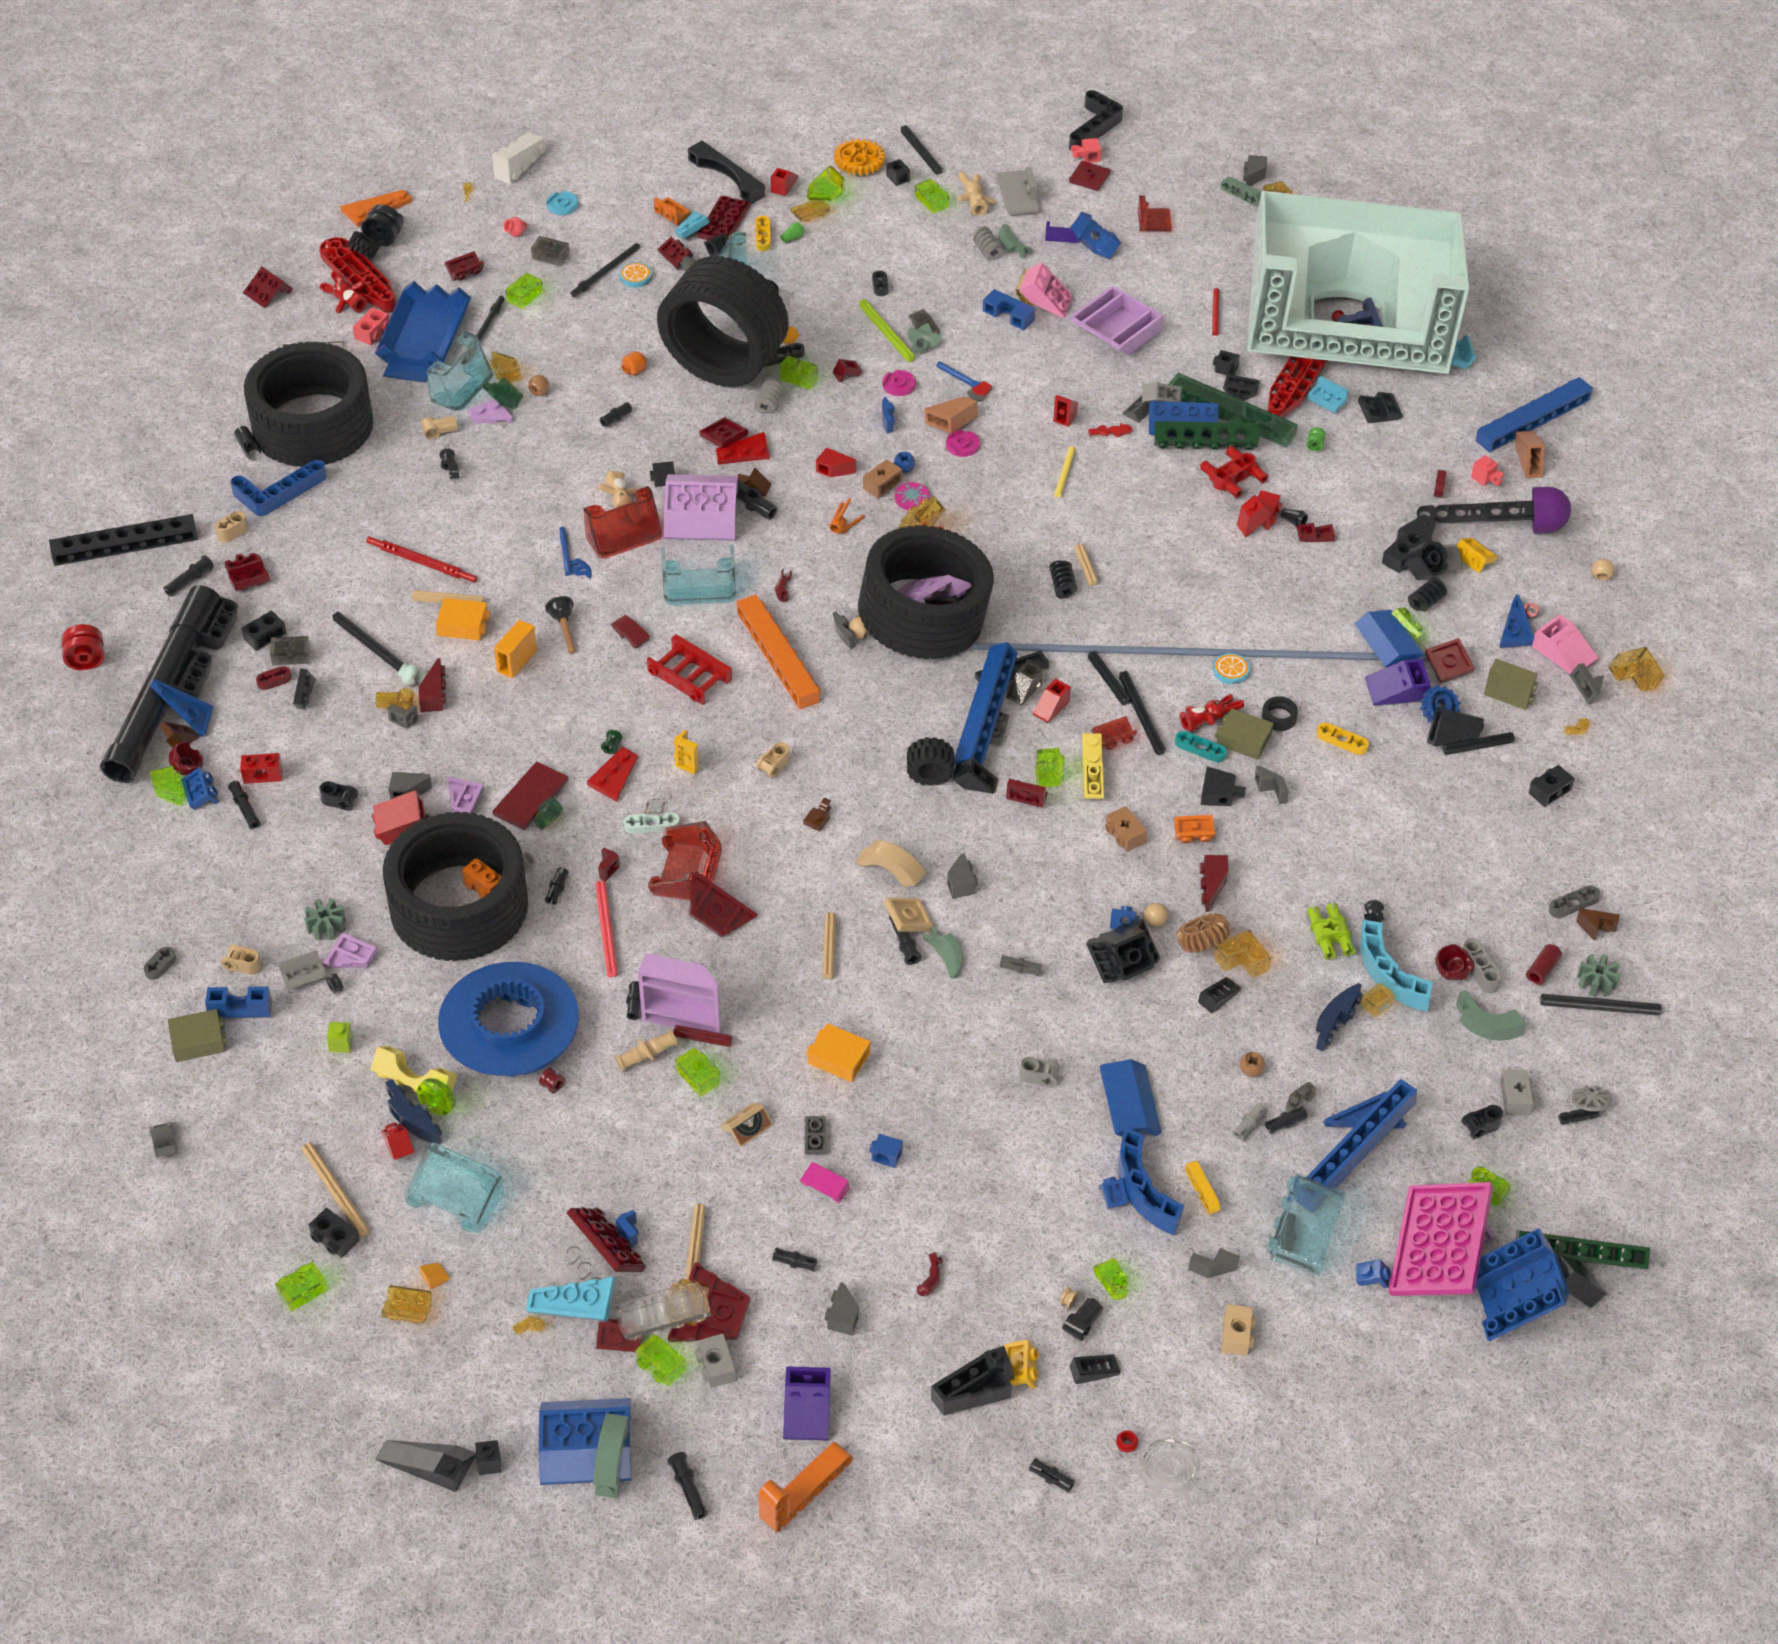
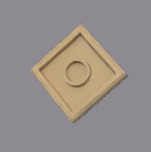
(908, 914)

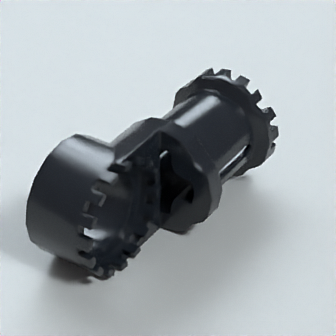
(449, 463)

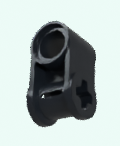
(336, 795)
(1482, 1121)

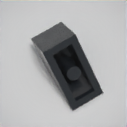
(975, 777)

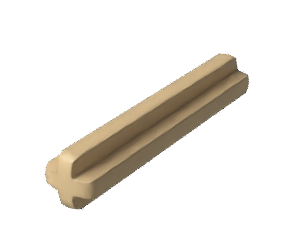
(1086, 565)

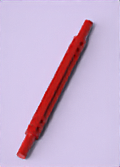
(421, 559)

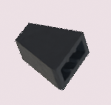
(1453, 726)
(1581, 1282)

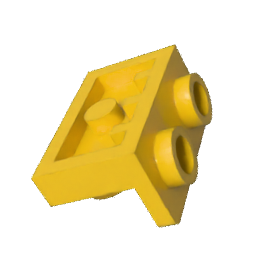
(1475, 554)
(686, 753)
(1023, 1362)

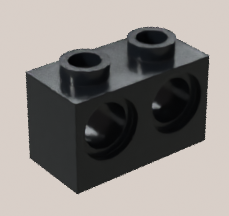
(261, 630)
(336, 1230)

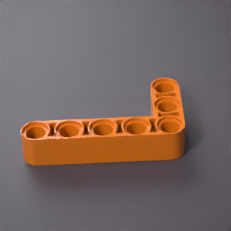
(780, 1505)

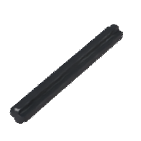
(921, 150)

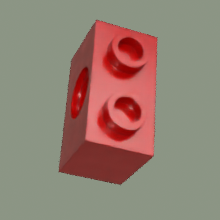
(261, 768)

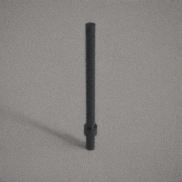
(585, 284)
(495, 309)

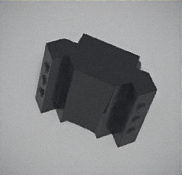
(1124, 951)

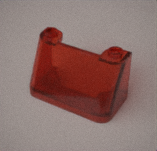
(623, 526)
(690, 849)

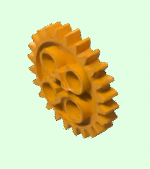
(859, 157)

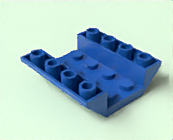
(1520, 1284)
(571, 1437)

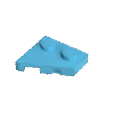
(691, 224)

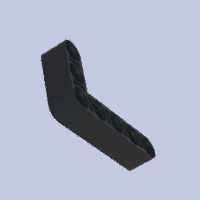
(1107, 116)

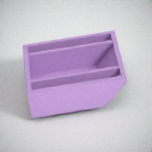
(1119, 320)
(678, 993)

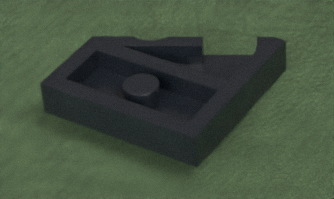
(303, 689)

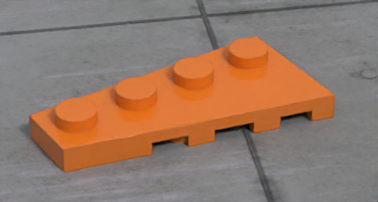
(359, 210)

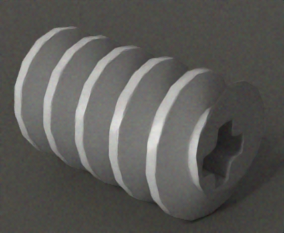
(987, 243)
(768, 396)

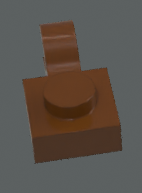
(818, 817)

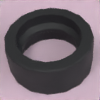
(1284, 703)

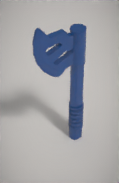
(569, 566)

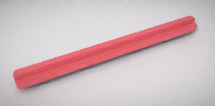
(606, 929)

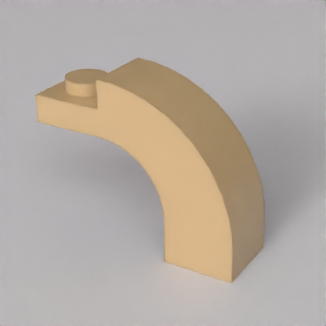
(894, 859)

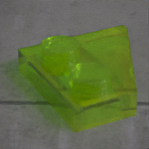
(1409, 622)

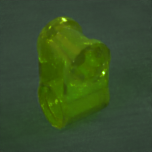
(1500, 1185)
(1112, 1278)

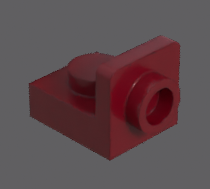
(846, 367)
(609, 864)

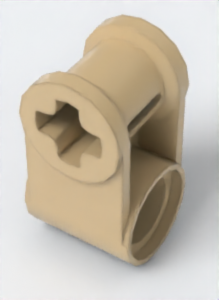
(774, 759)
(242, 960)

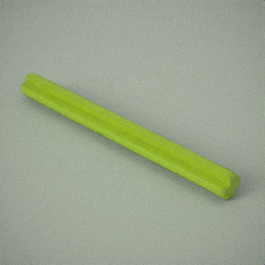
(886, 330)

